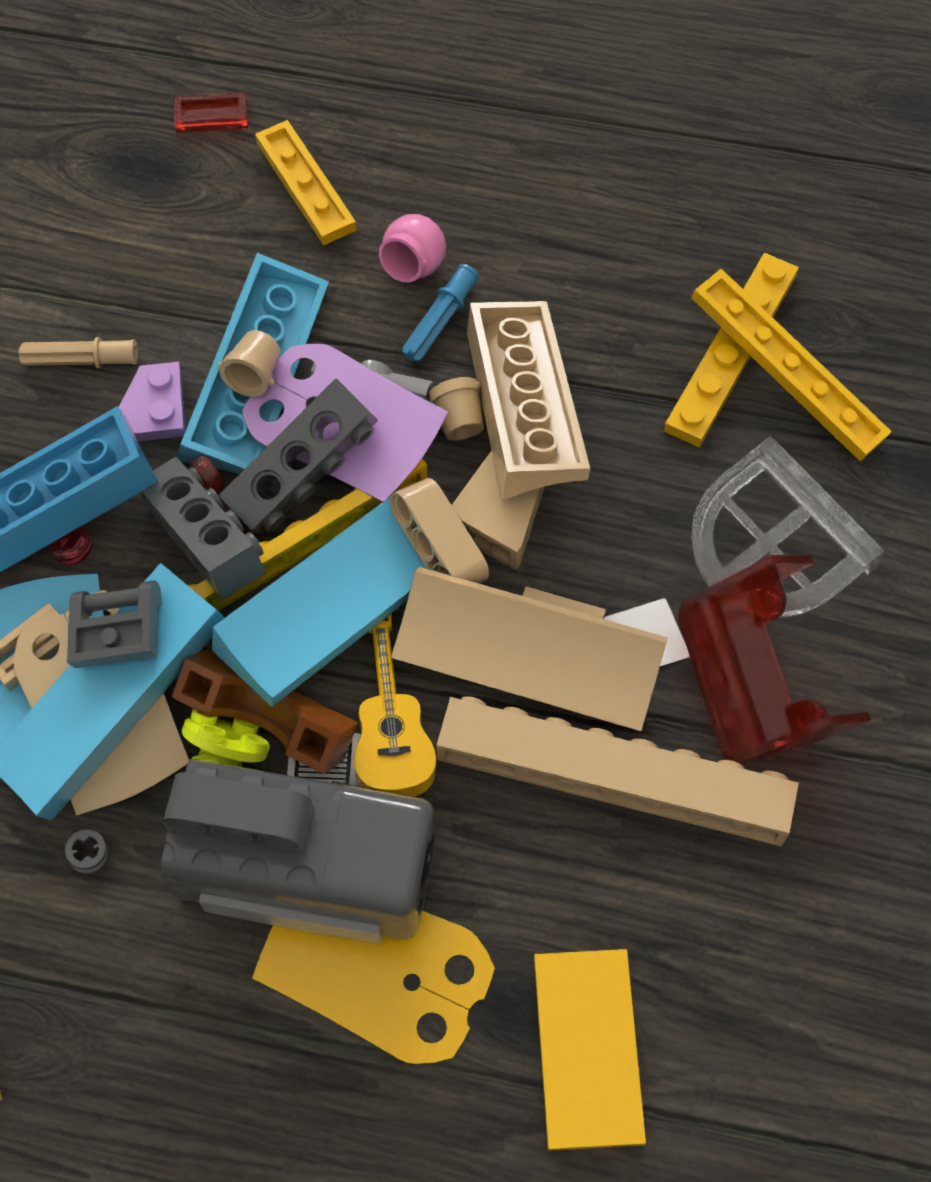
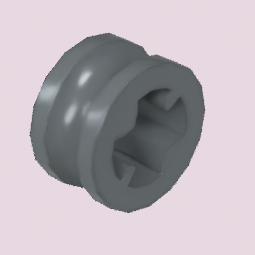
(88, 864)

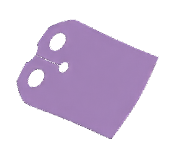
(399, 437)

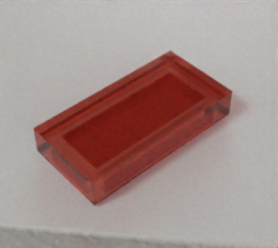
(210, 112)

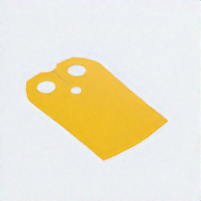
(364, 987)

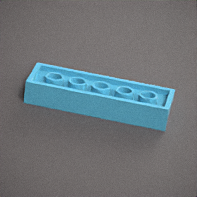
(273, 301)
(319, 606)
(100, 704)

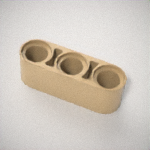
(437, 532)

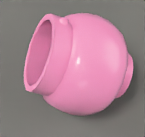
(412, 248)

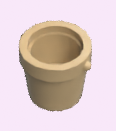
(250, 364)
(462, 401)

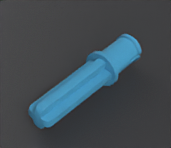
(448, 302)

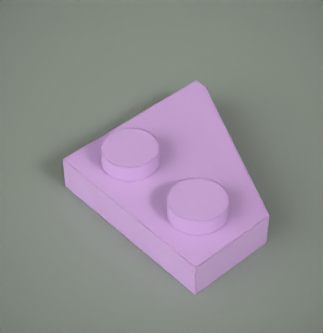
(155, 402)

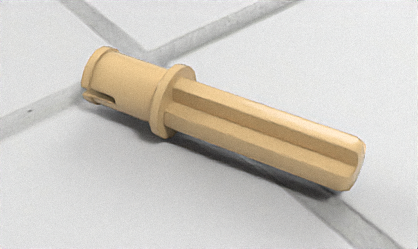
(79, 353)

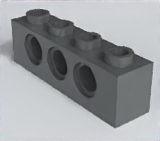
(276, 462)
(202, 529)

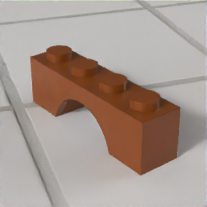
(305, 727)

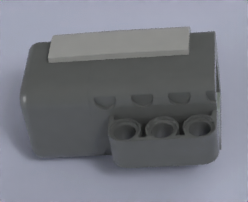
(298, 852)

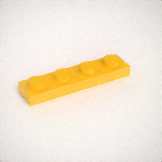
(305, 182)

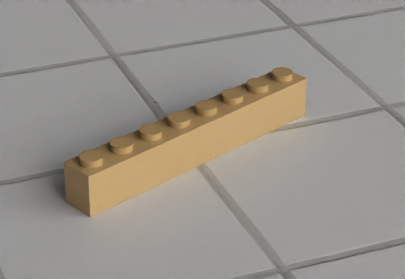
(618, 770)

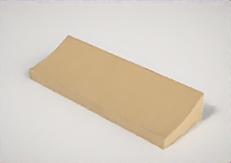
(525, 397)
(529, 648)

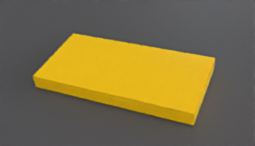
(588, 1050)

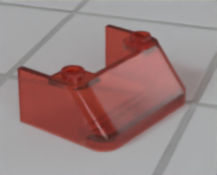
(740, 668)

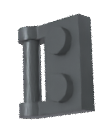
(117, 635)

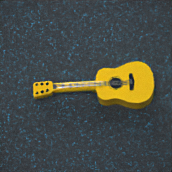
(393, 747)

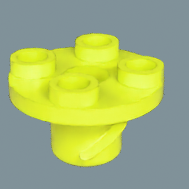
(225, 741)

